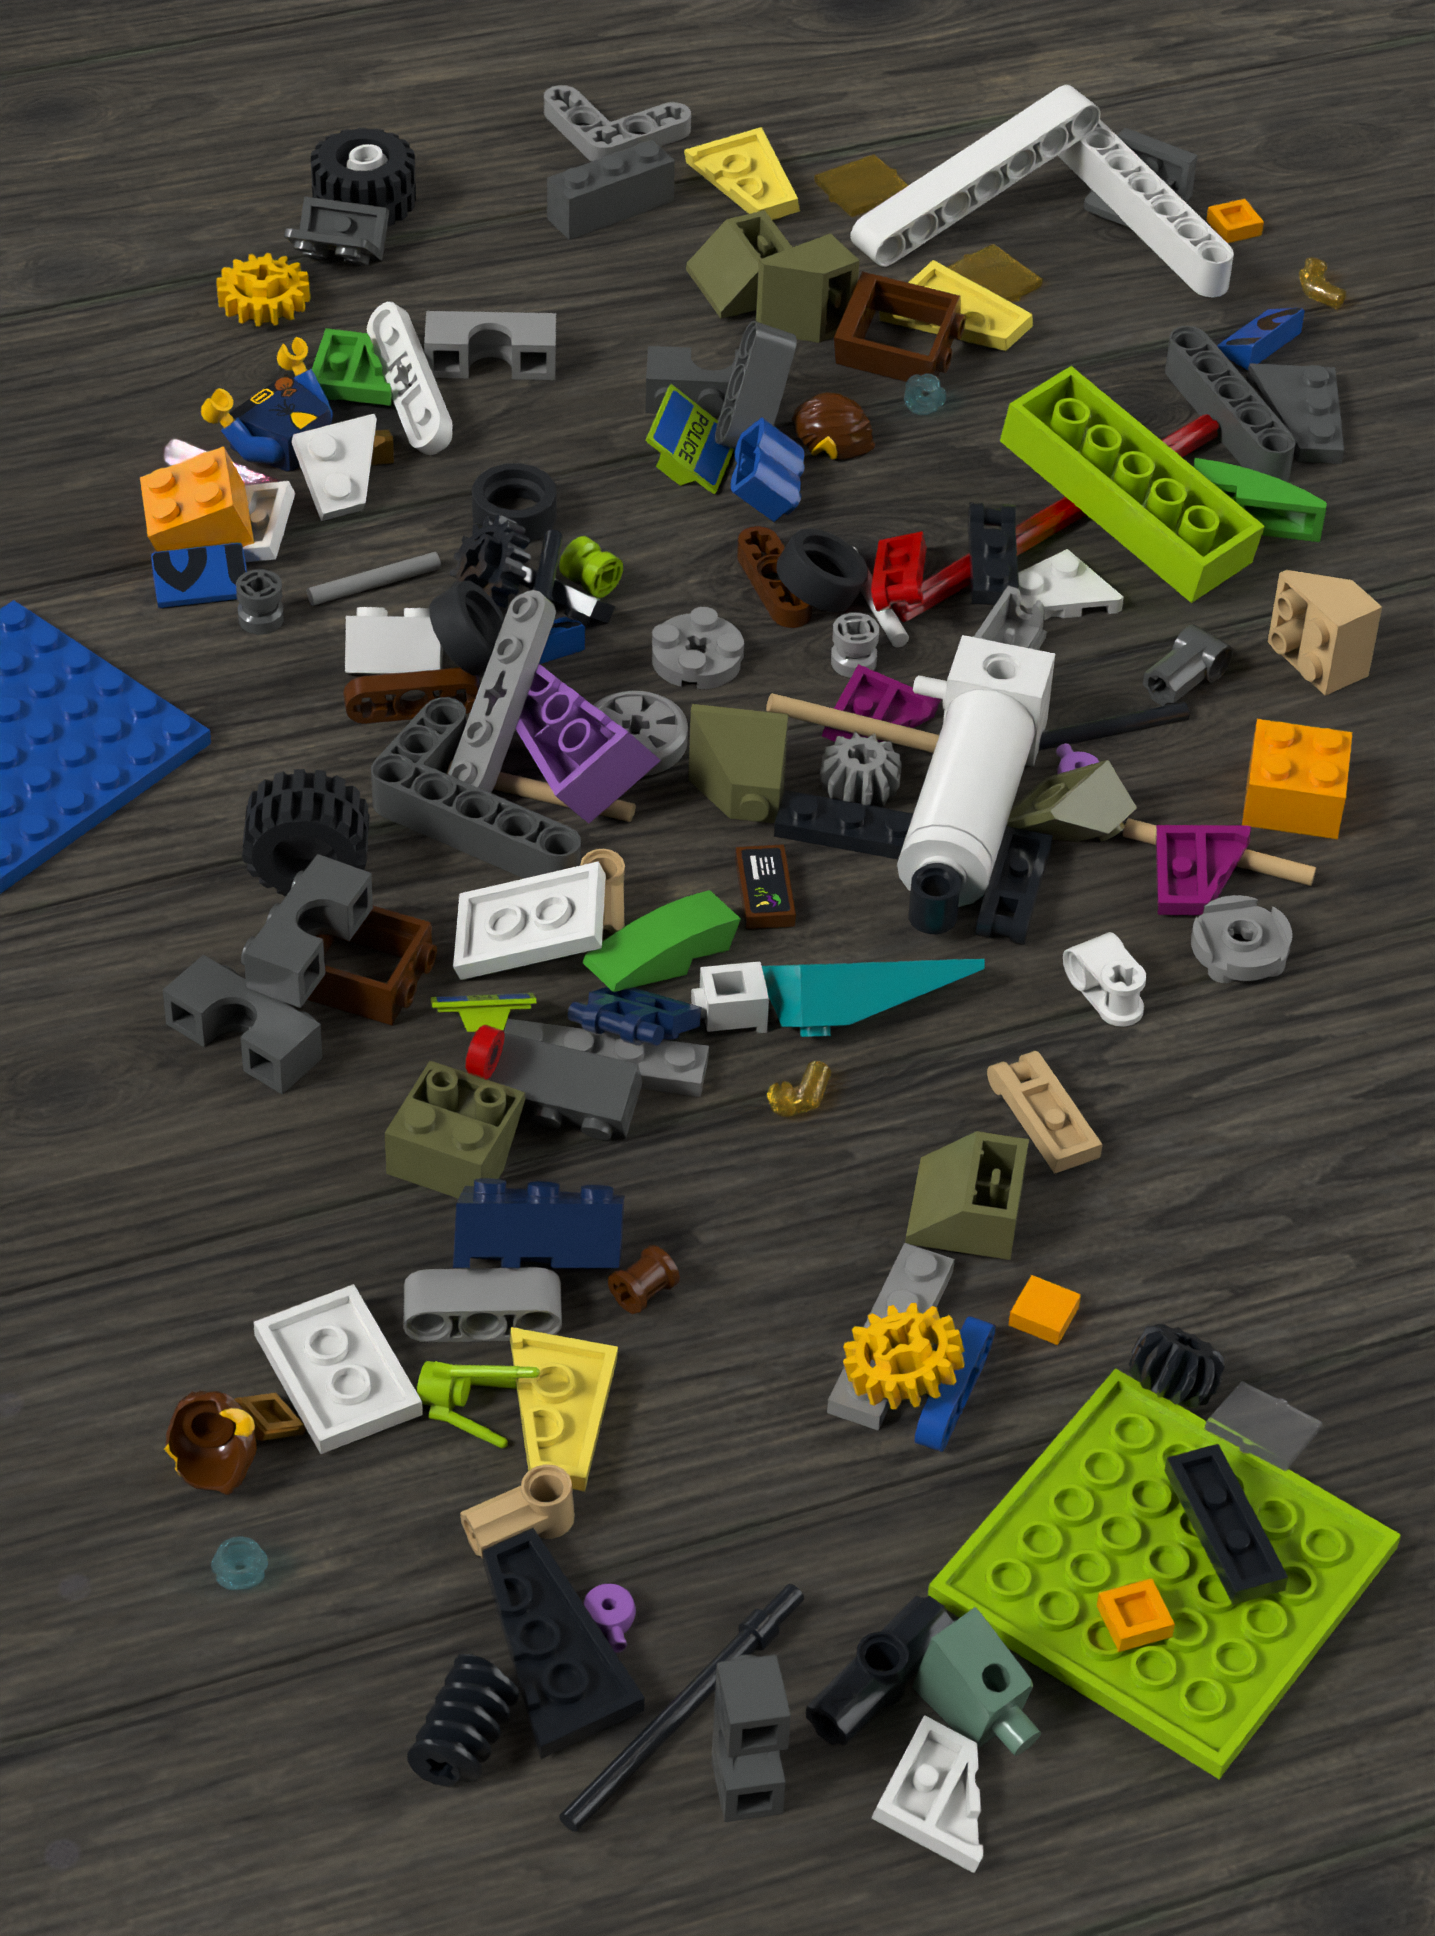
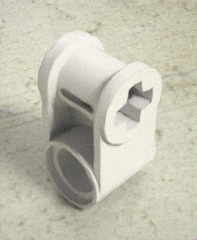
(1107, 978)

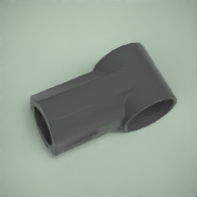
(1192, 659)

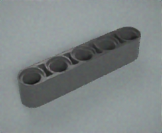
(1219, 390)

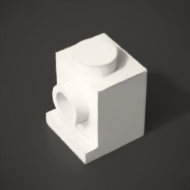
(733, 997)

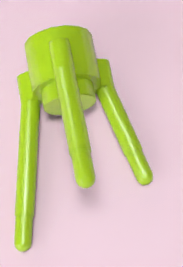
(449, 1385)

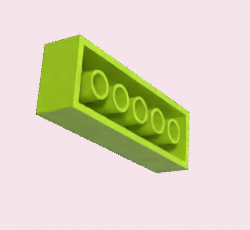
(1131, 484)

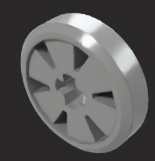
(656, 718)

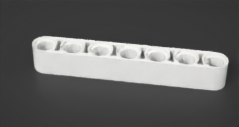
(975, 175)
(1152, 210)

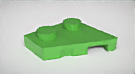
(350, 368)

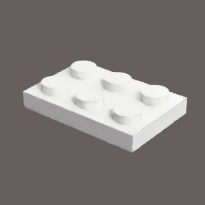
(530, 920)
(337, 1369)

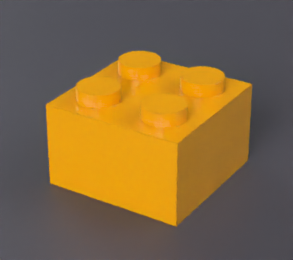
(196, 503)
(1297, 779)

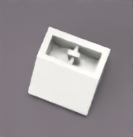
(391, 644)

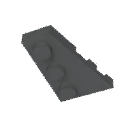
(1307, 405)

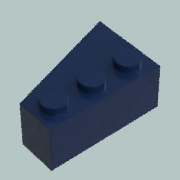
(538, 1225)

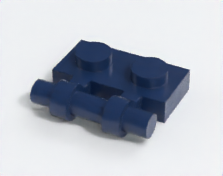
(635, 1015)

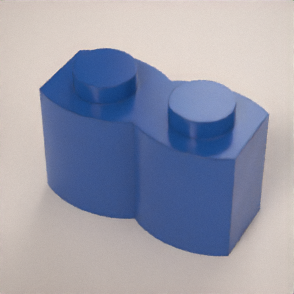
(768, 470)

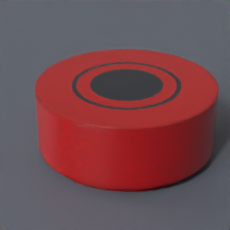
(484, 1051)

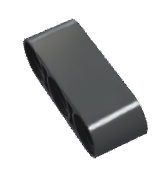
(755, 381)

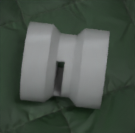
(854, 643)

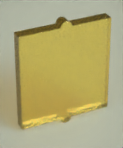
(860, 184)
(998, 273)

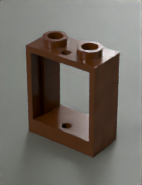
(904, 300)
(387, 933)

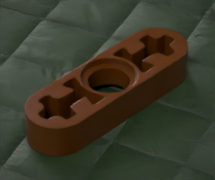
(771, 592)
(396, 684)

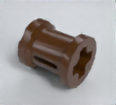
(643, 1279)

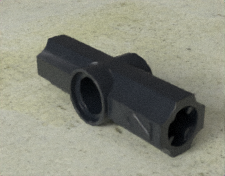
(860, 1689)

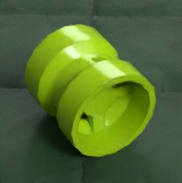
(595, 569)

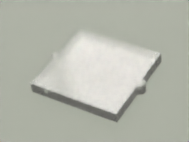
(1263, 1426)

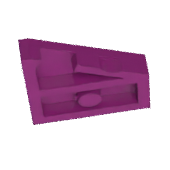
(882, 699)
(1195, 864)

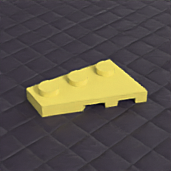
(746, 173)
(989, 317)
(565, 1402)

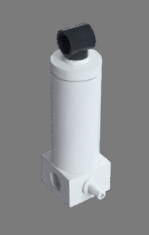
(989, 732)

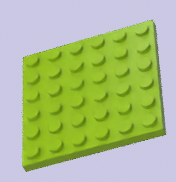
(1106, 1517)

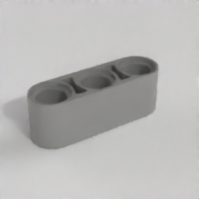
(481, 1303)

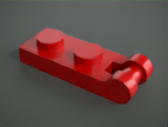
(899, 571)

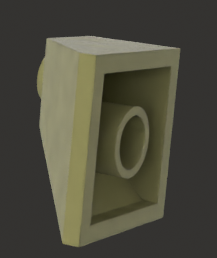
(739, 760)
(1076, 805)

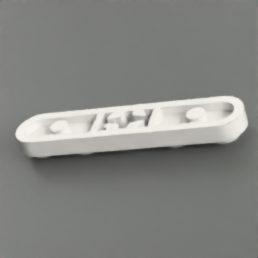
(422, 404)

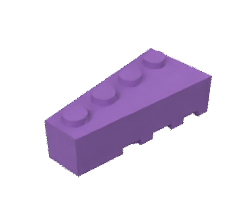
(579, 747)

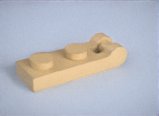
(1045, 1111)

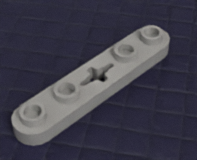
(509, 671)

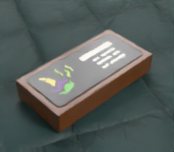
(765, 886)

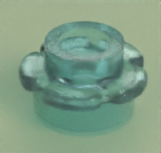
(917, 401)
(239, 1552)

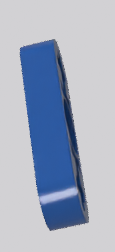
(942, 1414)

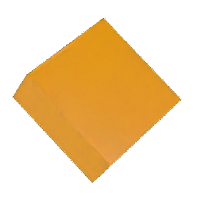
(1235, 220)
(1044, 1310)
(1135, 1615)

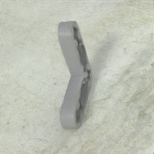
(601, 137)

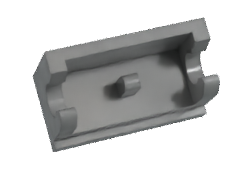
(1013, 626)

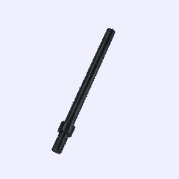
(754, 1634)

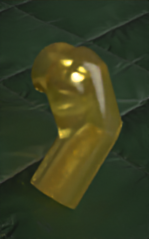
(1315, 285)
(807, 1096)

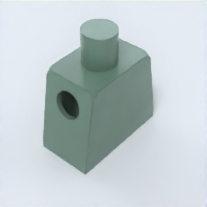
(977, 1684)

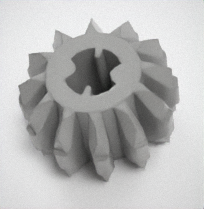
(861, 770)

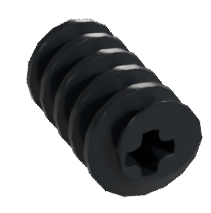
(463, 1722)

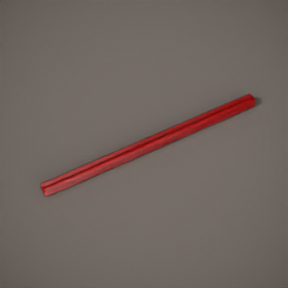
(1042, 525)

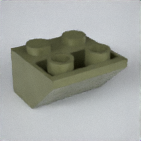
(729, 262)
(807, 288)
(452, 1130)
(969, 1195)

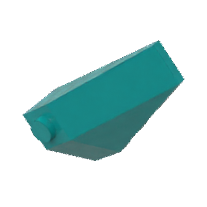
(846, 993)

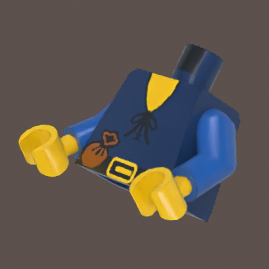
(266, 422)

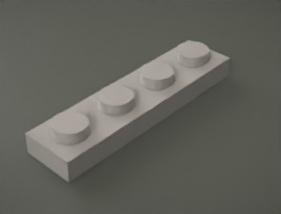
(663, 1068)
(914, 1278)

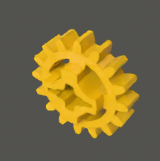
(263, 289)
(903, 1355)

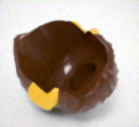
(833, 425)
(211, 1441)

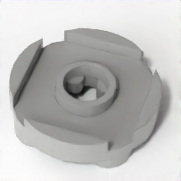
(698, 630)
(1238, 960)

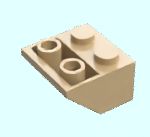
(1324, 628)

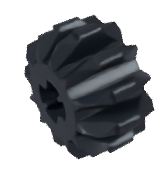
(1176, 1365)

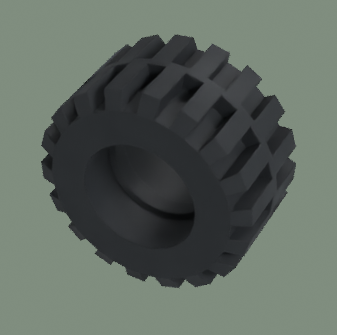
(386, 187)
(301, 818)

